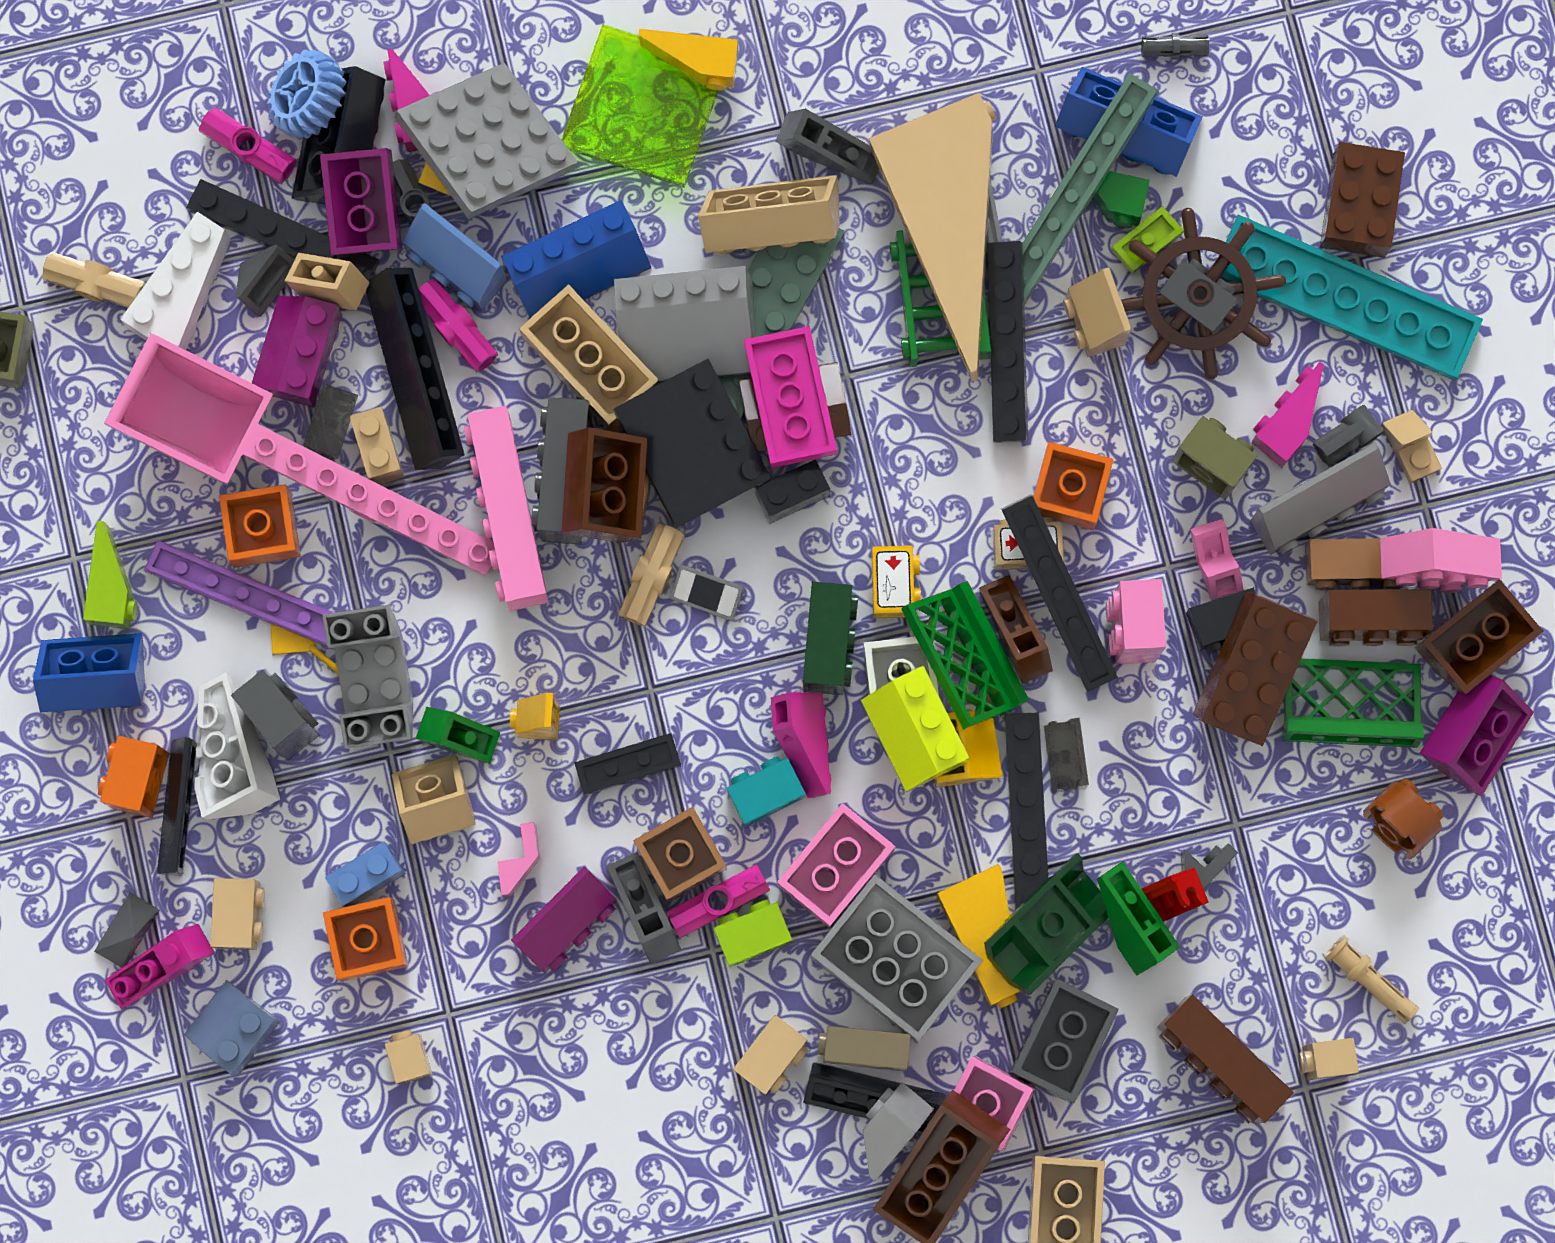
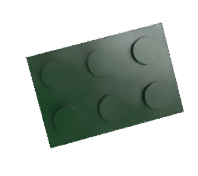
(829, 638)

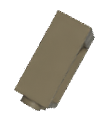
(865, 1048)

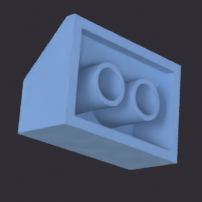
(453, 258)

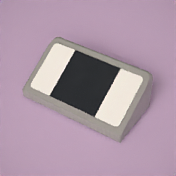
(706, 592)

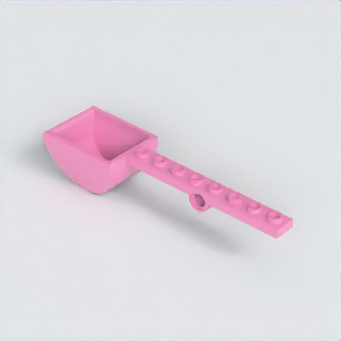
(214, 419)

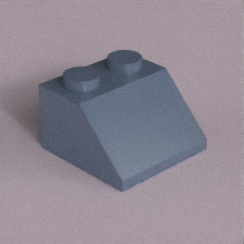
(231, 1028)

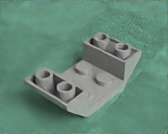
(371, 675)

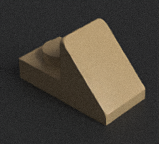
(1411, 445)

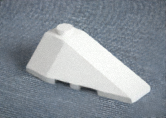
(232, 763)

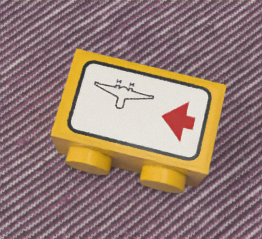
(893, 580)

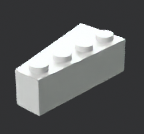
(180, 284)

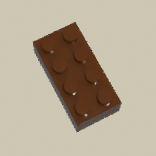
(1254, 668)
(1225, 1060)
(941, 1169)

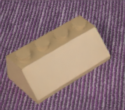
(770, 215)
(587, 355)

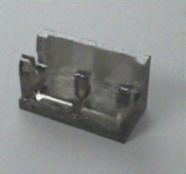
(330, 421)
(1066, 755)

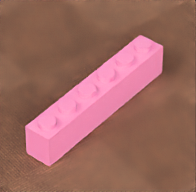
(507, 509)

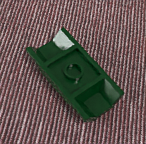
(1047, 927)

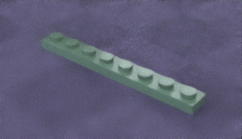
(1084, 178)

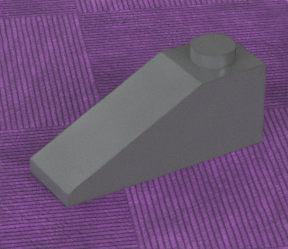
(827, 145)
(643, 908)

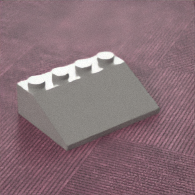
(687, 319)
(896, 958)

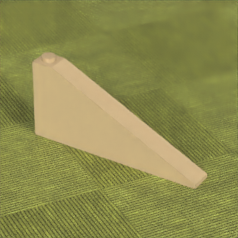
(941, 190)

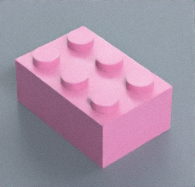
(1440, 559)
(1136, 621)
(836, 865)

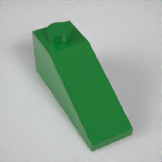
(1134, 921)

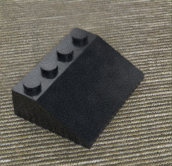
(694, 443)

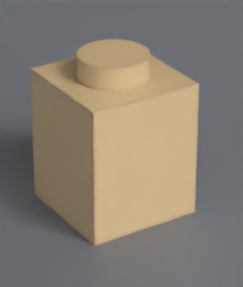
(408, 1057)

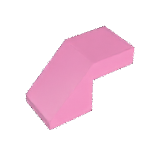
(1215, 560)
(514, 871)

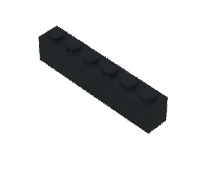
(414, 369)

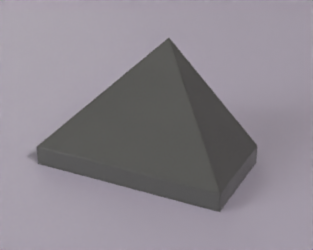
(263, 278)
(126, 930)

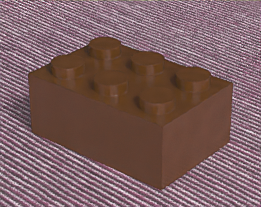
(1362, 199)
(604, 485)
(1375, 616)

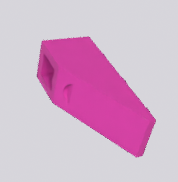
(407, 91)
(1290, 425)
(801, 732)
(160, 965)

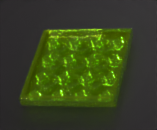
(638, 110)

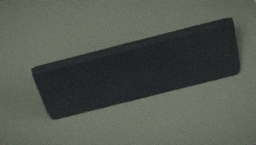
(177, 807)
(857, 1092)

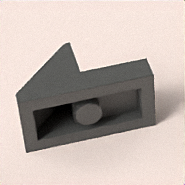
(1215, 861)

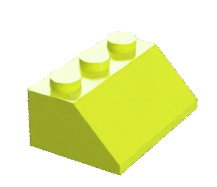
(915, 729)

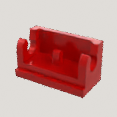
(1176, 894)

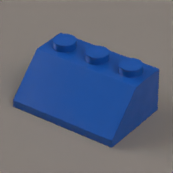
(90, 673)

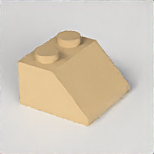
(1097, 313)
(433, 799)

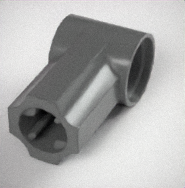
(408, 189)
(1355, 431)

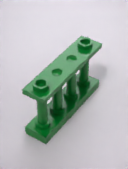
(910, 345)

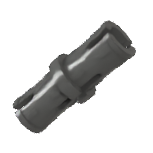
(1175, 46)

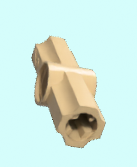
(91, 280)
(651, 574)

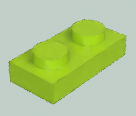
(1154, 232)

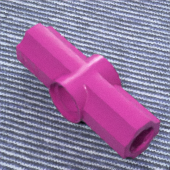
(232, 134)
(456, 326)
(739, 891)

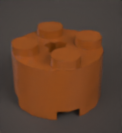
(1404, 818)

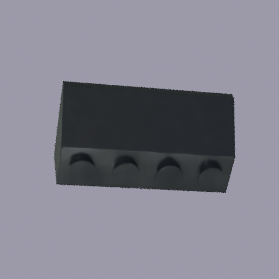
(348, 132)

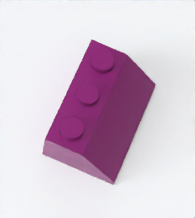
(361, 201)
(297, 348)
(1477, 733)
(565, 921)

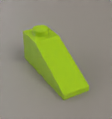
(108, 593)

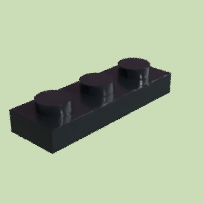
(627, 764)

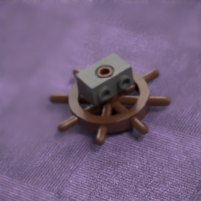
(1198, 295)

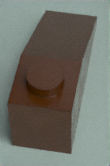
(1016, 629)

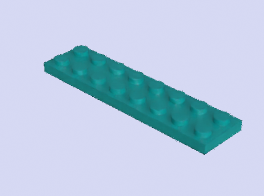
(1358, 301)

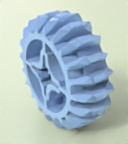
(306, 94)

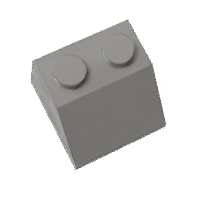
(892, 1124)

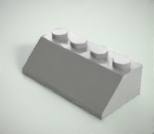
(1321, 500)

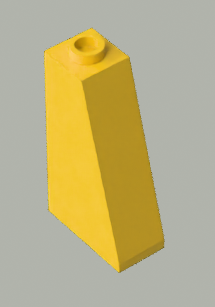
(974, 913)

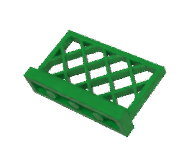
(978, 647)
(1358, 730)

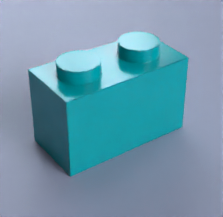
(765, 791)

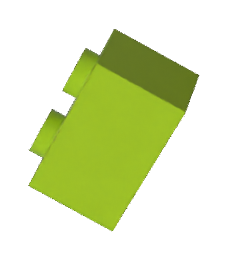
(752, 933)

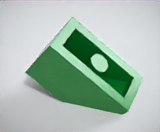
(1122, 198)
(457, 734)

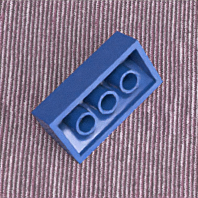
(1158, 140)
(579, 254)

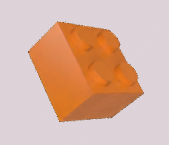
(1072, 485)
(259, 526)
(133, 776)
(365, 939)

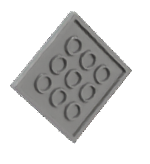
(486, 140)

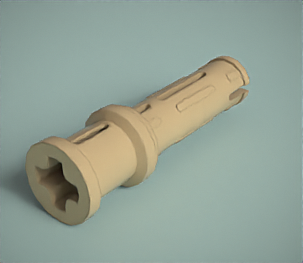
(1360, 969)

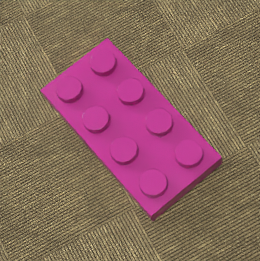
(790, 397)

